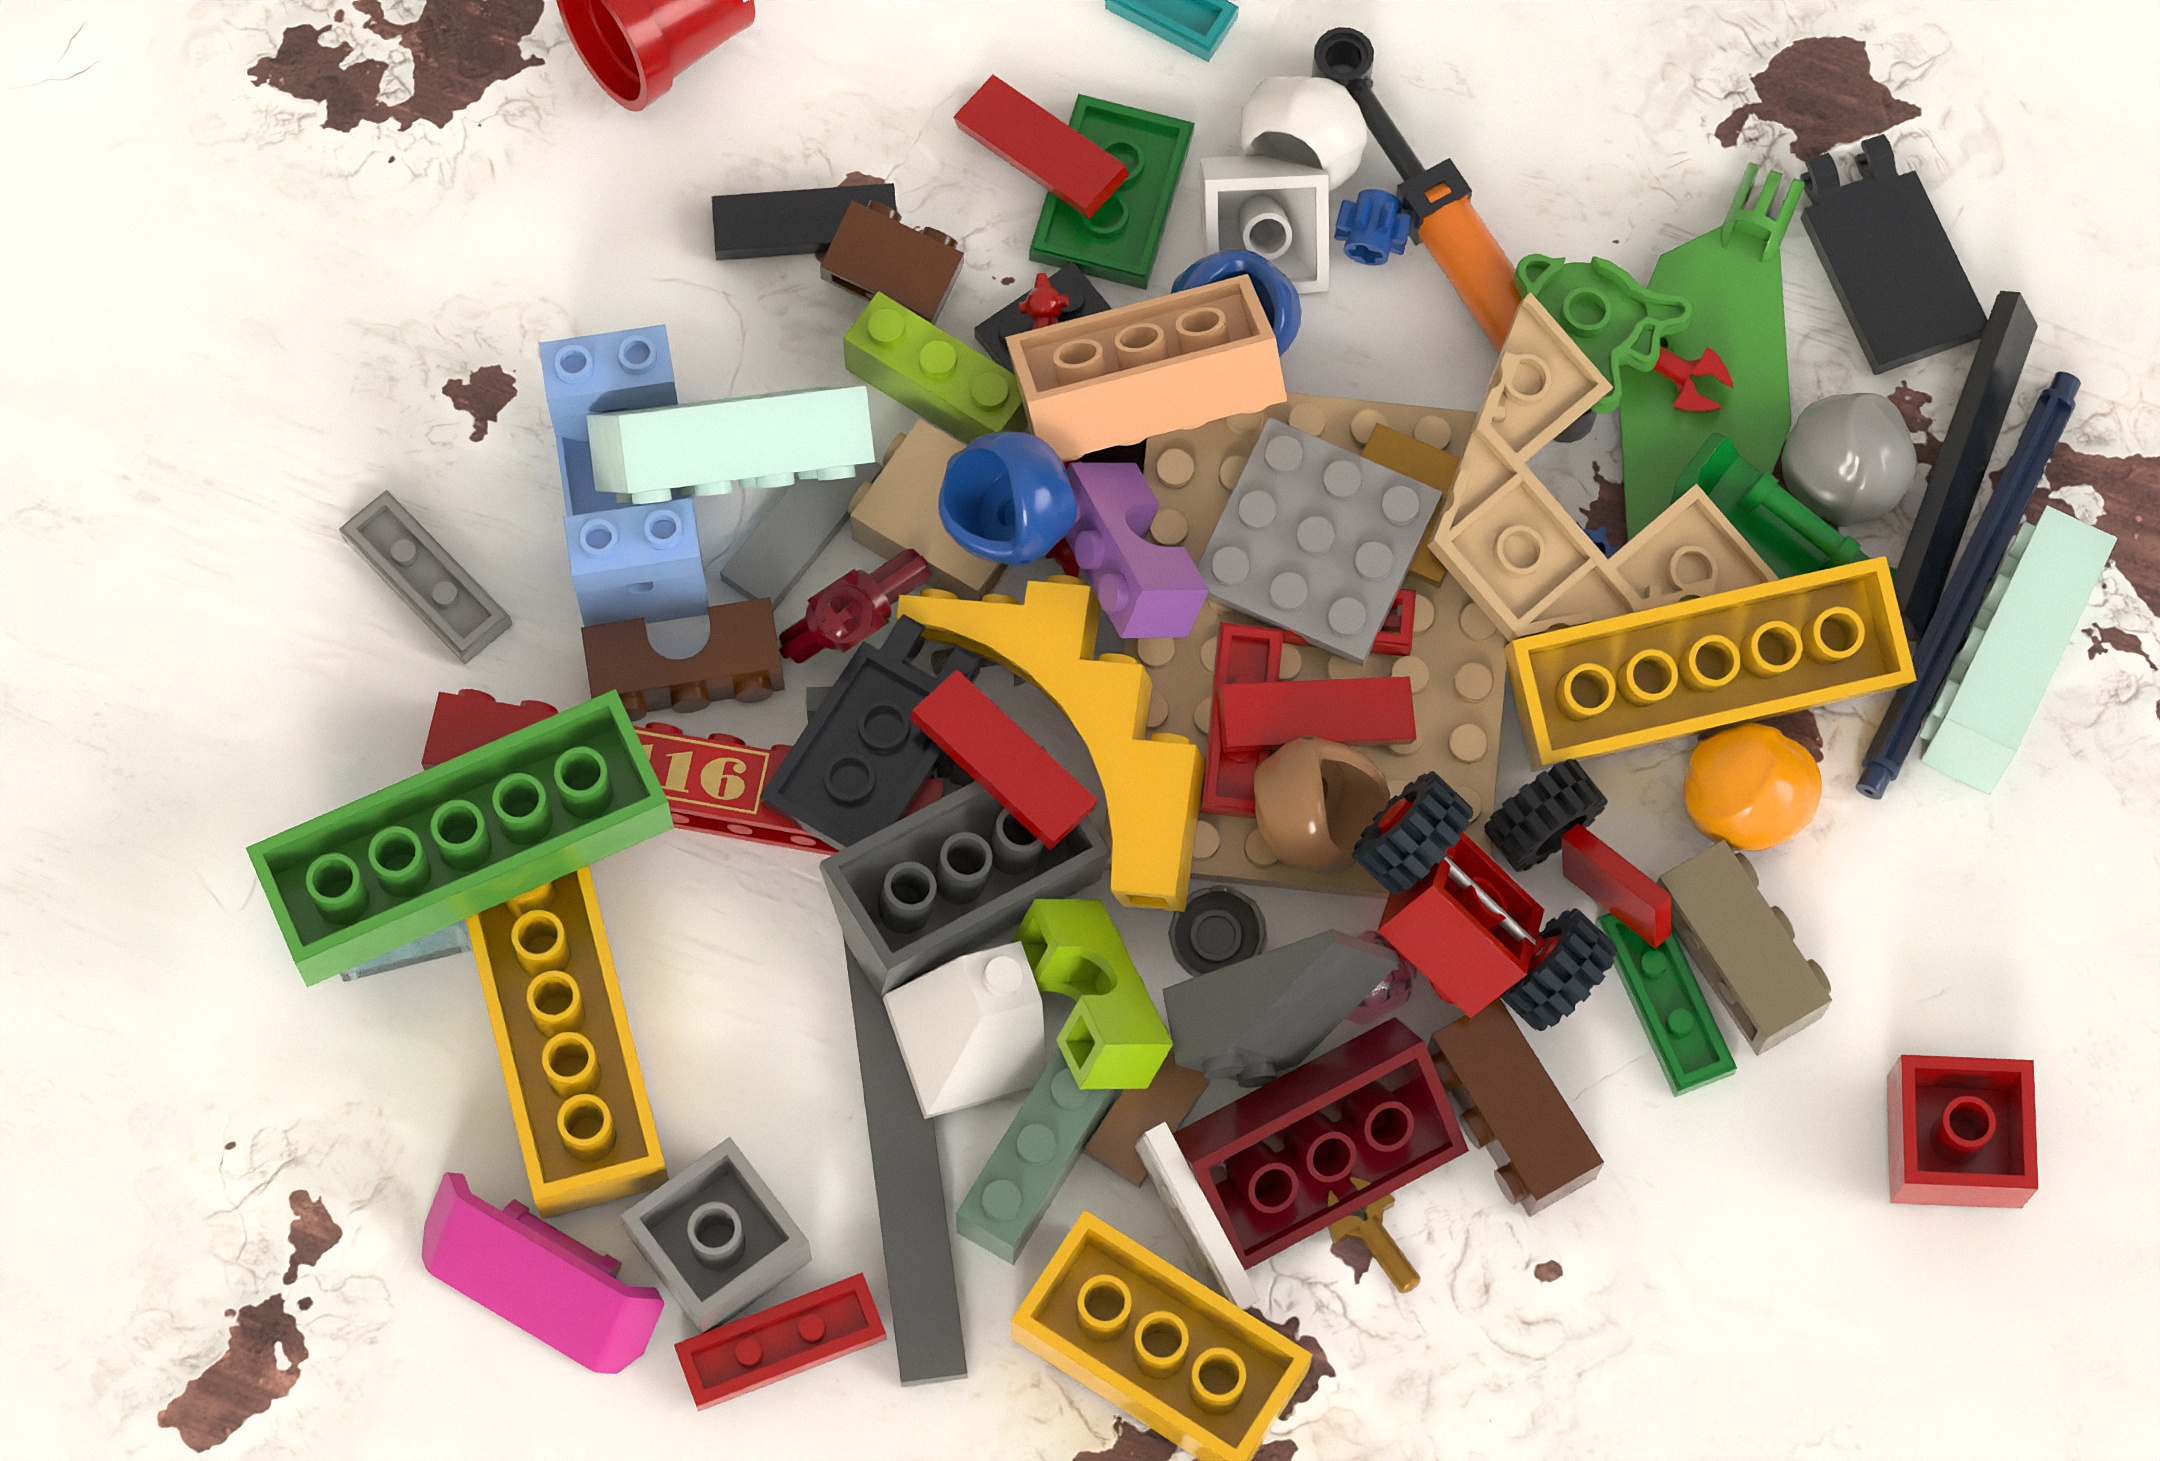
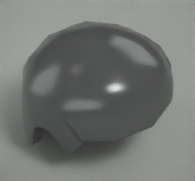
(1217, 930)

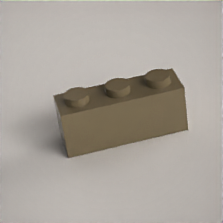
(1744, 947)

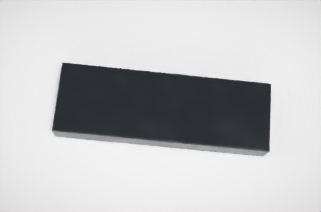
(787, 220)

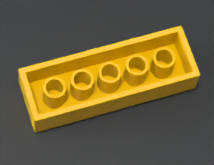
(1709, 663)
(566, 1047)

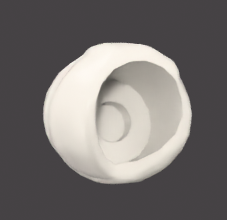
(1305, 124)

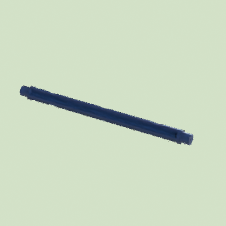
(1968, 585)

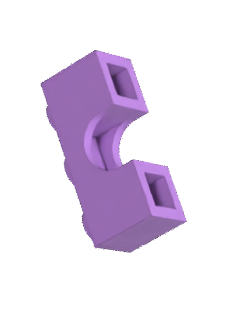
(1138, 584)

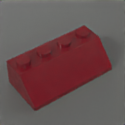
(1352, 1112)

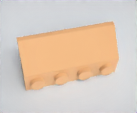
(1148, 368)

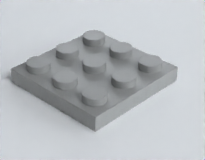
(1316, 540)

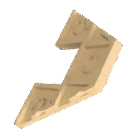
(1518, 544)

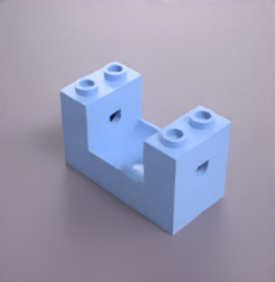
(621, 555)

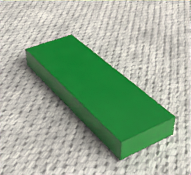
(1670, 1008)

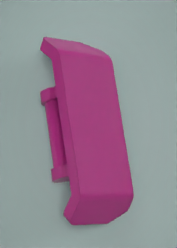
(538, 1278)

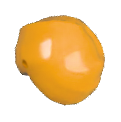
(1751, 787)

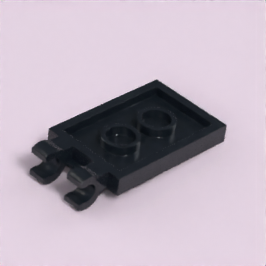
(1889, 259)
(860, 752)

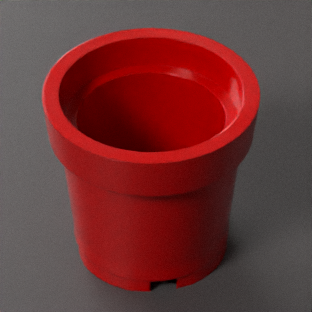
(644, 44)

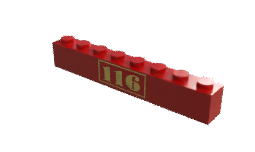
(707, 782)

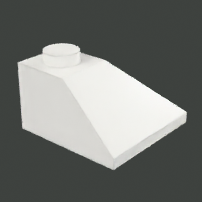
(1269, 210)
(971, 1030)

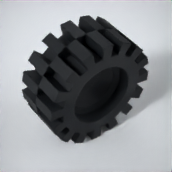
(1542, 812)

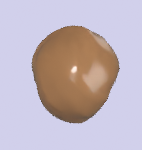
(1317, 802)

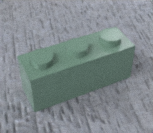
(1032, 1161)

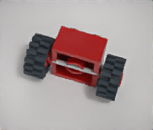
(1468, 918)

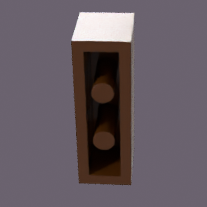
(1513, 1109)

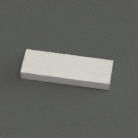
(1194, 1217)

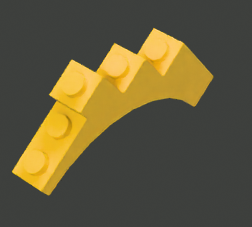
(1147, 784)

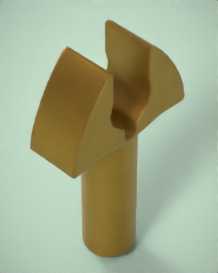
(1376, 1239)

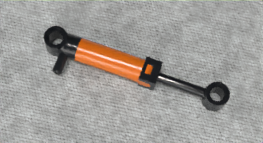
(1438, 205)

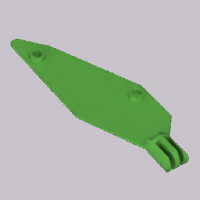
(1739, 313)

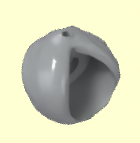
(1849, 458)

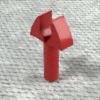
(1681, 371)

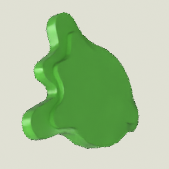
(1604, 314)

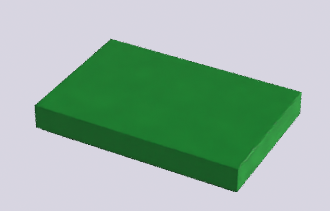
(1128, 228)

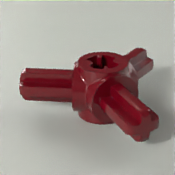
(853, 607)

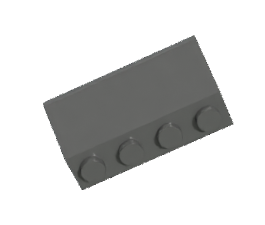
(949, 883)

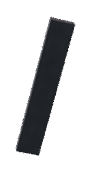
(1962, 462)

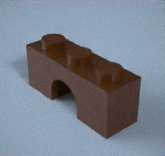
(735, 663)

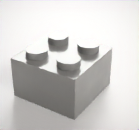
(717, 1237)

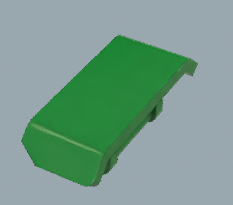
(1767, 516)

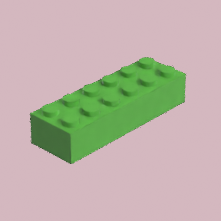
(460, 837)

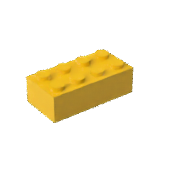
(1159, 1344)

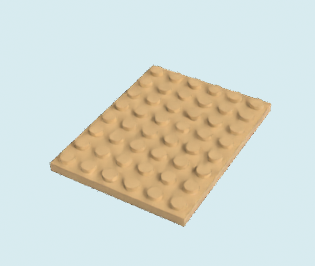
(1452, 665)

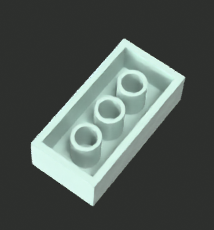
(729, 439)
(2014, 648)

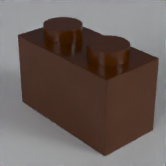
(885, 256)

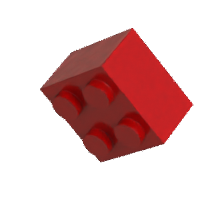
(1962, 1131)

